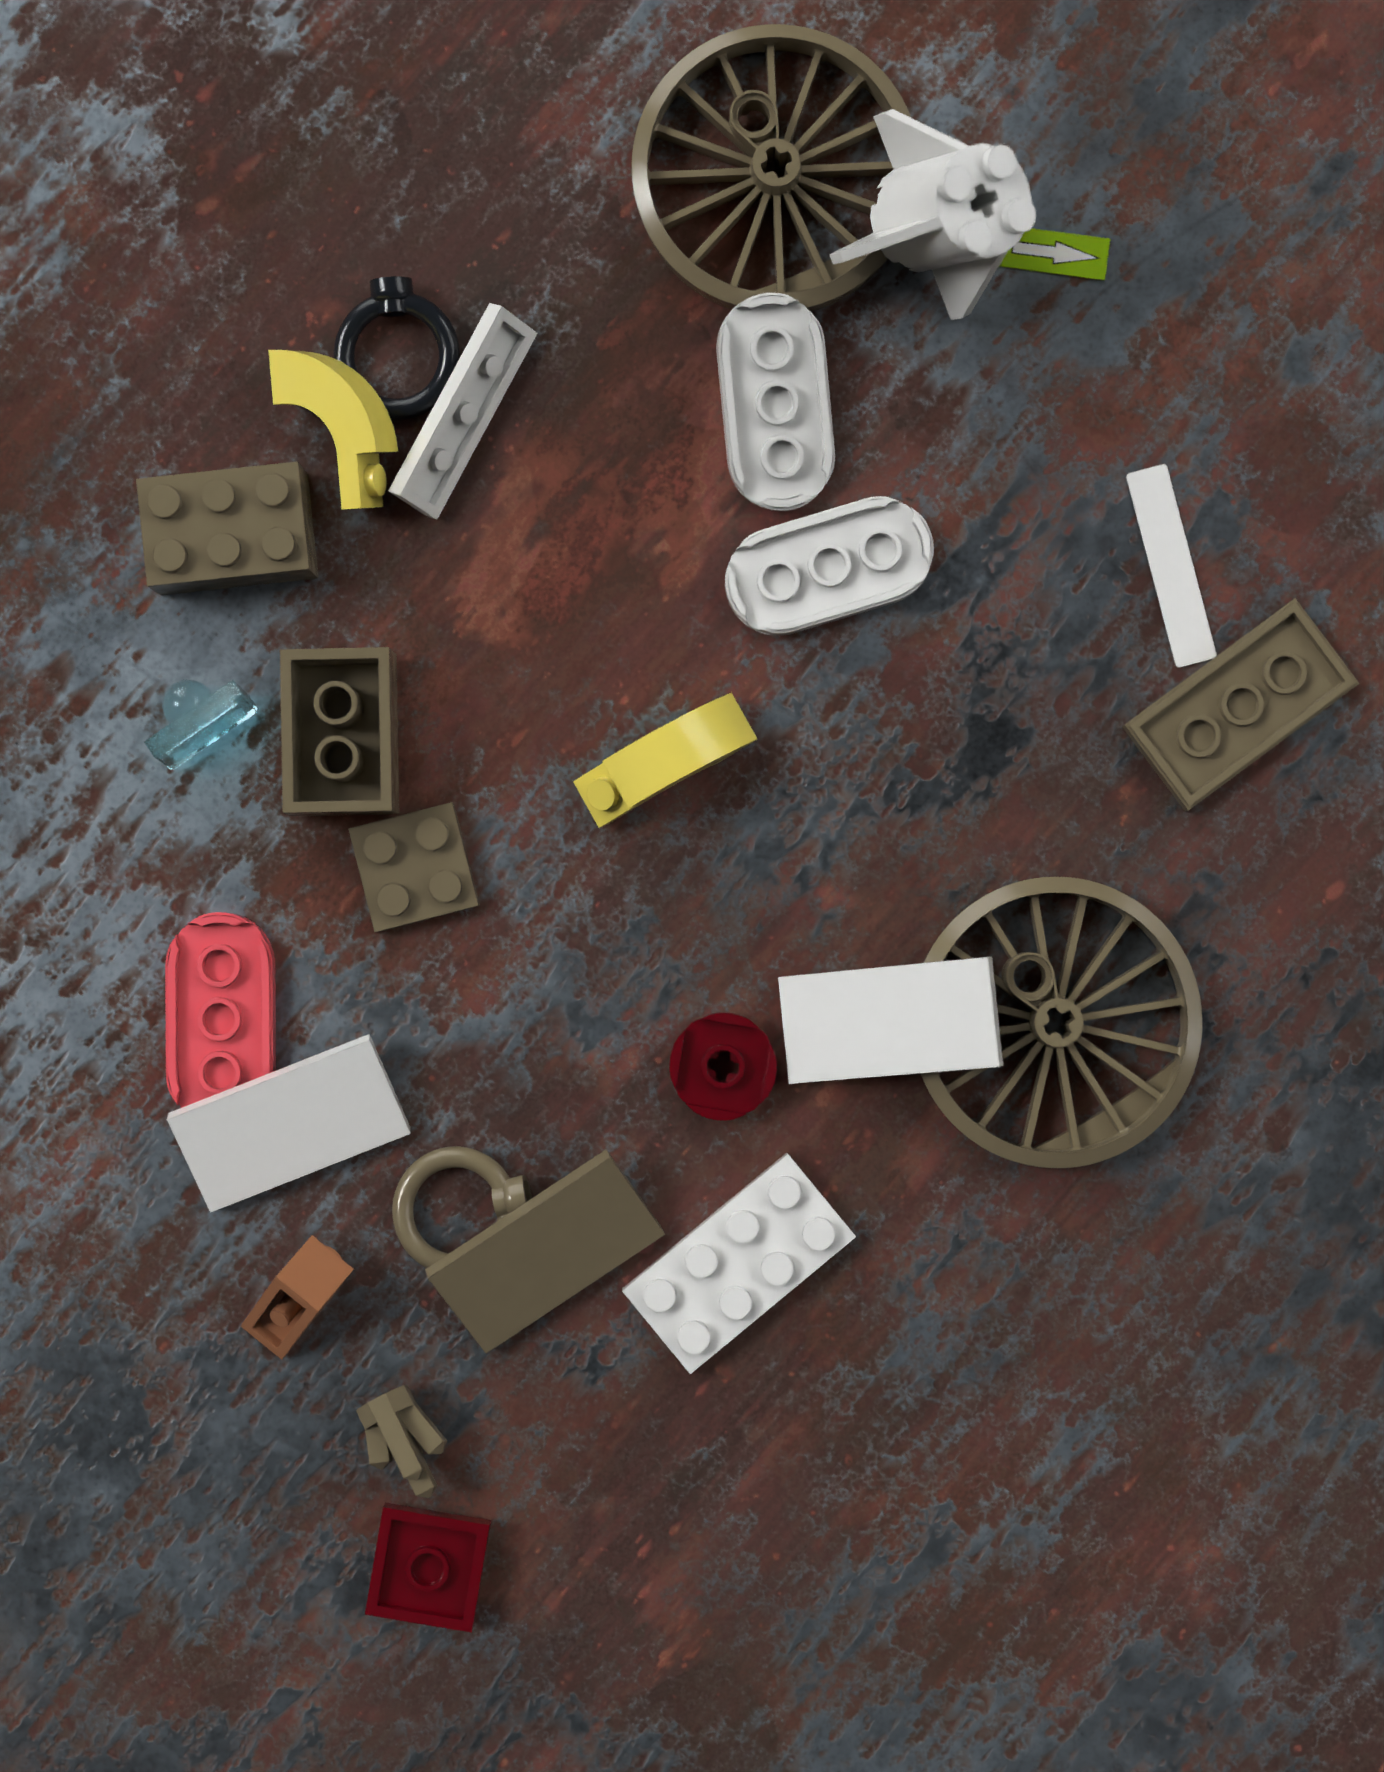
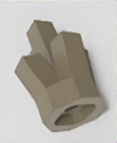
(402, 1430)

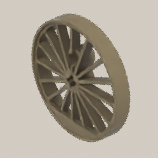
(824, 282)
(1132, 1116)

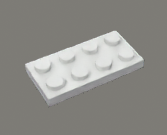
(738, 1263)

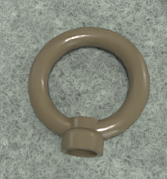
(506, 1194)

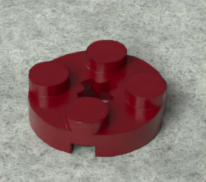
(741, 1090)

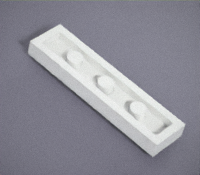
(463, 411)

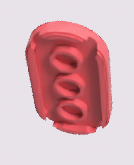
(218, 1007)

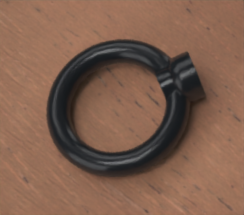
(395, 298)

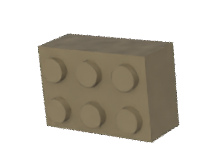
(227, 528)
(339, 731)

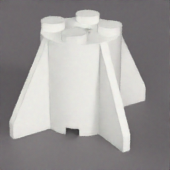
(945, 209)

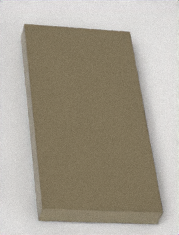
(1240, 705)
(545, 1251)

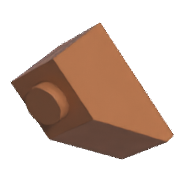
(297, 1296)

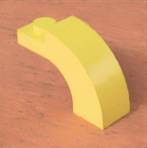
(349, 411)
(664, 758)

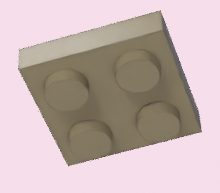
(414, 867)

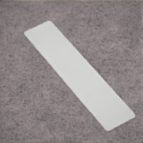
(1171, 565)

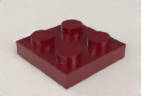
(428, 1567)

